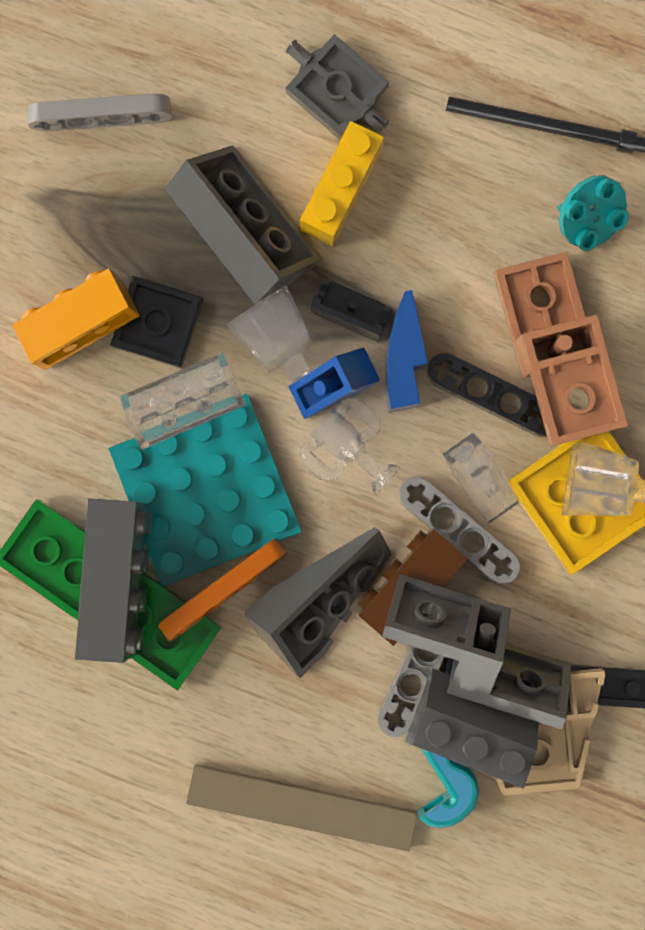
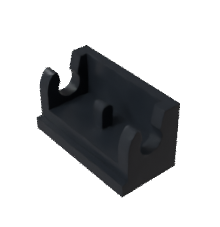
(350, 309)

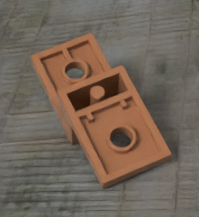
(560, 349)

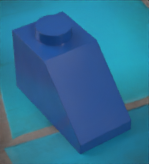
(333, 382)

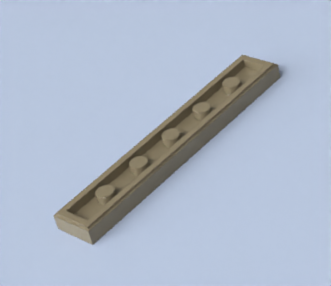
(302, 807)

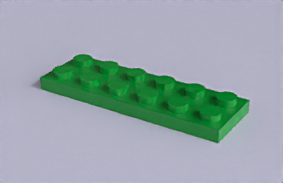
(48, 558)

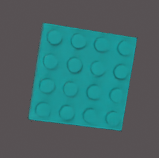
(208, 494)

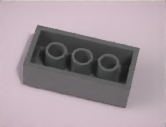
(112, 580)

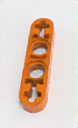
(222, 590)

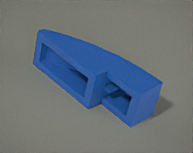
(404, 356)

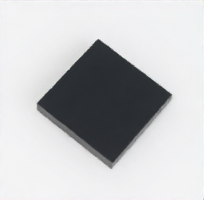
(163, 325)

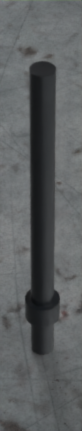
(624, 141)

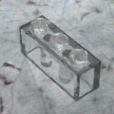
(181, 401)

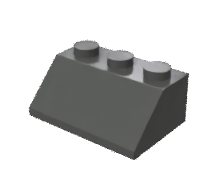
(473, 733)

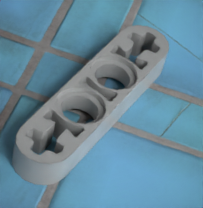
(99, 112)
(460, 527)
(410, 665)

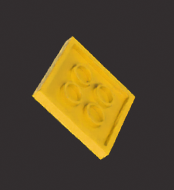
(571, 538)

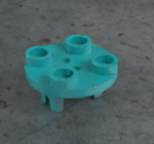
(608, 207)

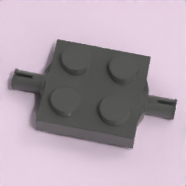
(336, 86)

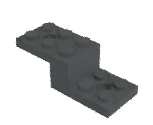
(483, 663)

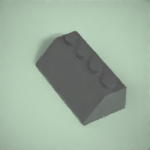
(242, 222)

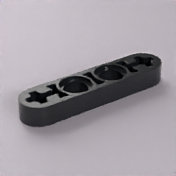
(495, 390)

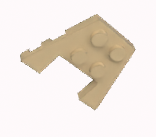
(564, 751)

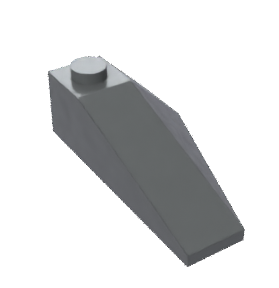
(308, 606)

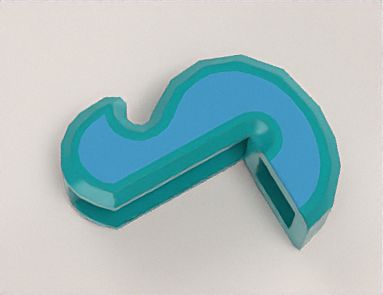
(458, 799)

